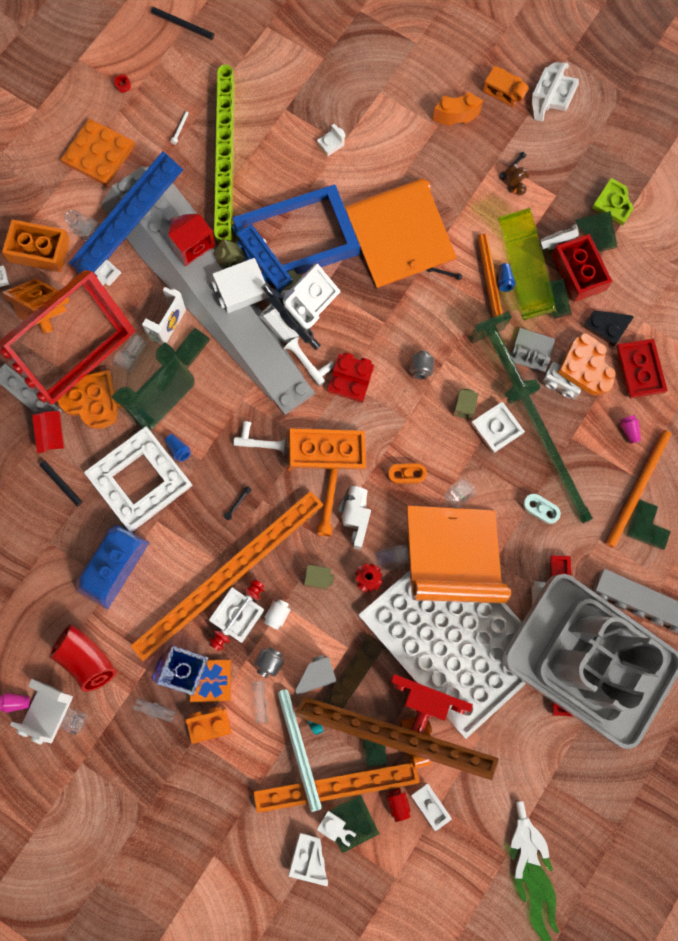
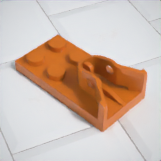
(326, 449)

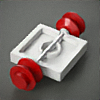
(236, 615)

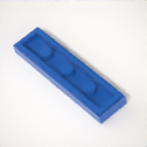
(264, 257)

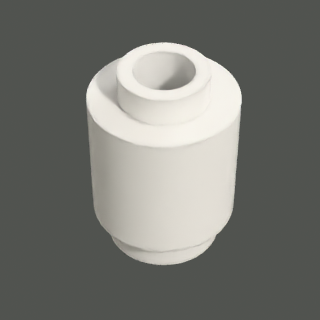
(277, 614)

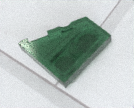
(600, 229)

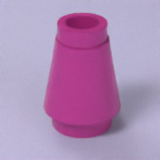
(631, 428)
(13, 702)

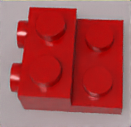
(351, 377)

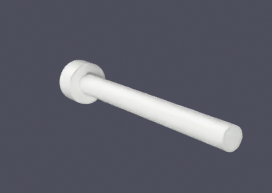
(174, 139)

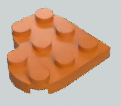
(586, 366)
(92, 400)

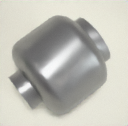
(422, 365)
(269, 662)

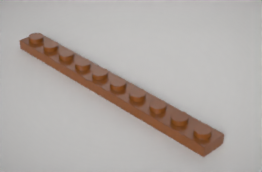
(398, 738)

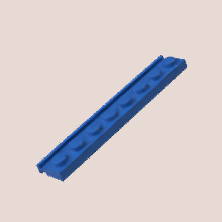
(127, 214)

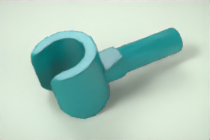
(316, 728)

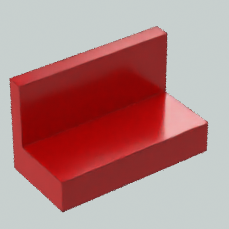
(48, 431)

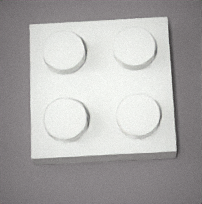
(497, 427)

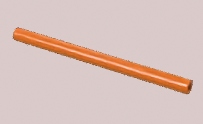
(638, 488)

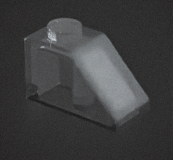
(460, 493)
(393, 558)

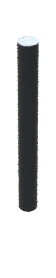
(185, 24)

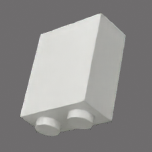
(239, 285)

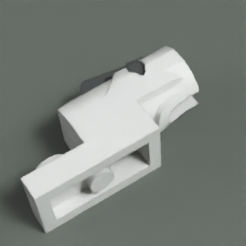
(354, 513)

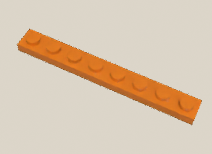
(337, 787)

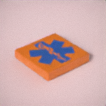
(214, 682)

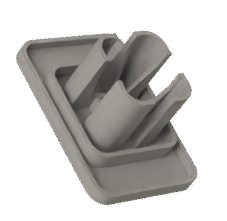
(592, 661)

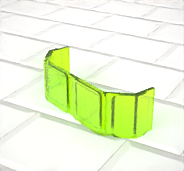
(527, 264)

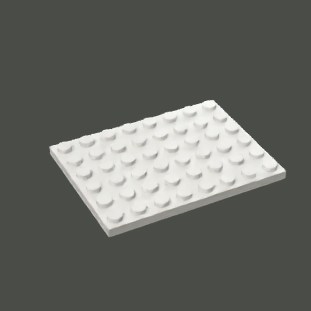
(449, 648)

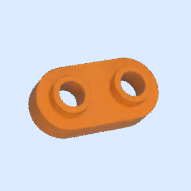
(406, 472)

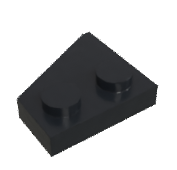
(608, 325)

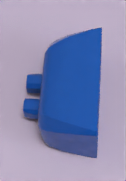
(110, 565)

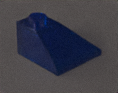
(179, 669)

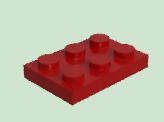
(641, 368)

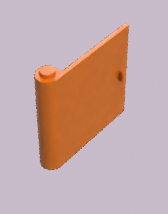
(400, 232)
(454, 555)

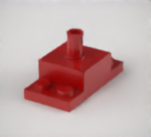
(428, 702)

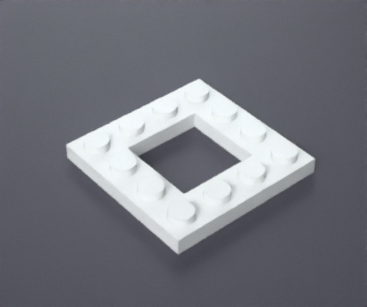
(136, 514)

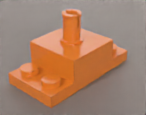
(29, 297)

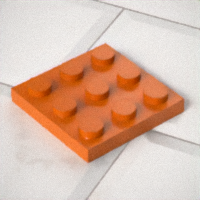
(98, 152)

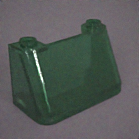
(159, 393)

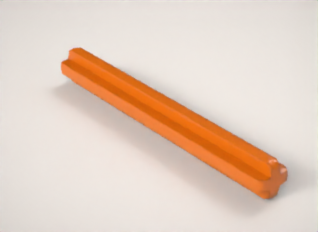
(489, 274)

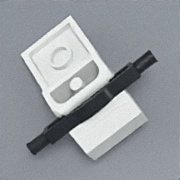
(298, 309)

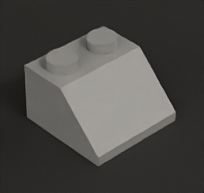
(317, 675)

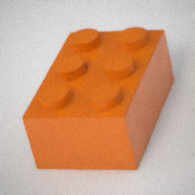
(36, 246)

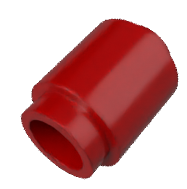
(398, 805)

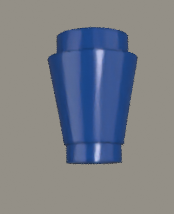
(505, 278)
(178, 448)

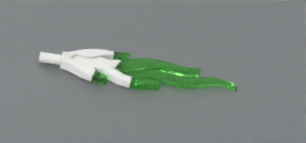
(528, 869)

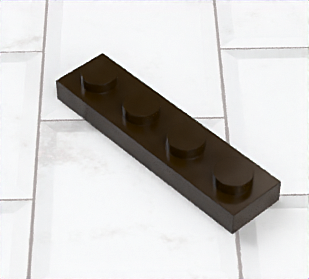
(354, 673)

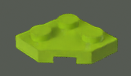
(614, 199)

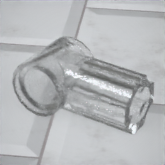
(127, 357)

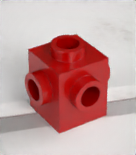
(368, 585)

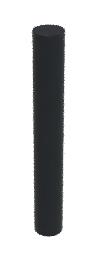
(60, 483)

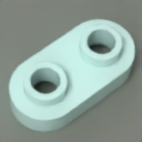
(542, 507)

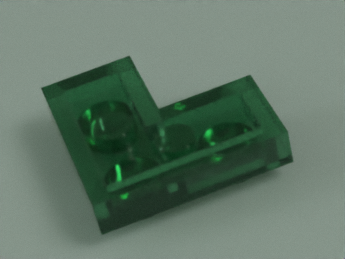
(642, 526)

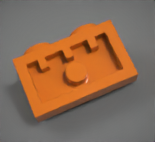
(209, 725)

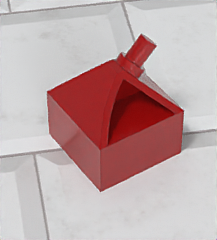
(190, 237)

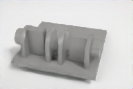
(532, 350)

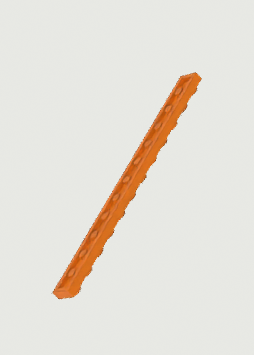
(226, 576)

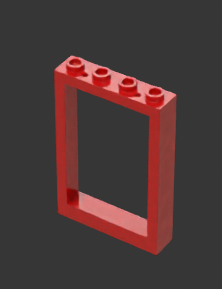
(109, 309)

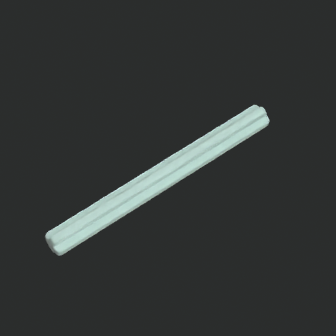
(299, 750)

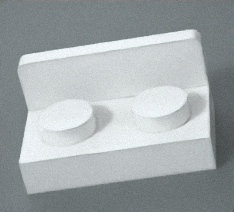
(557, 382)

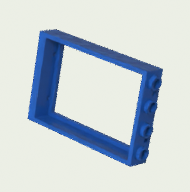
(324, 258)

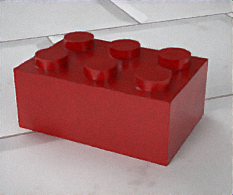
(581, 268)

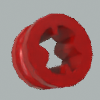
(122, 78)

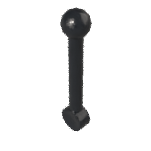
(522, 155)
(458, 276)
(228, 516)

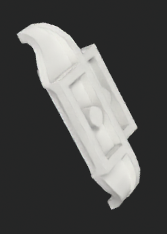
(553, 90)

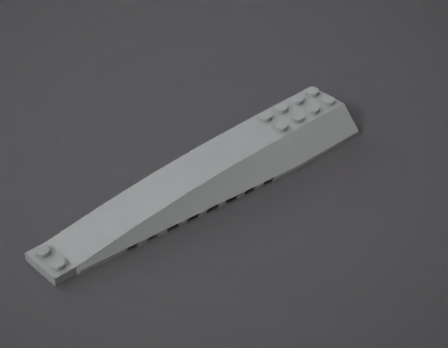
(238, 332)

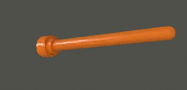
(325, 528)

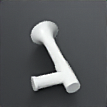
(316, 375)
(246, 442)

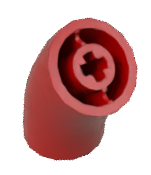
(82, 659)

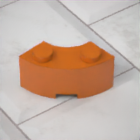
(457, 110)

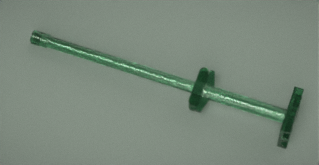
(521, 391)

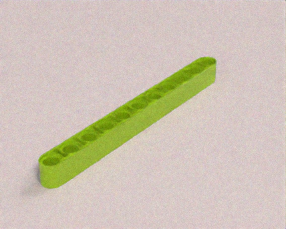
(224, 115)

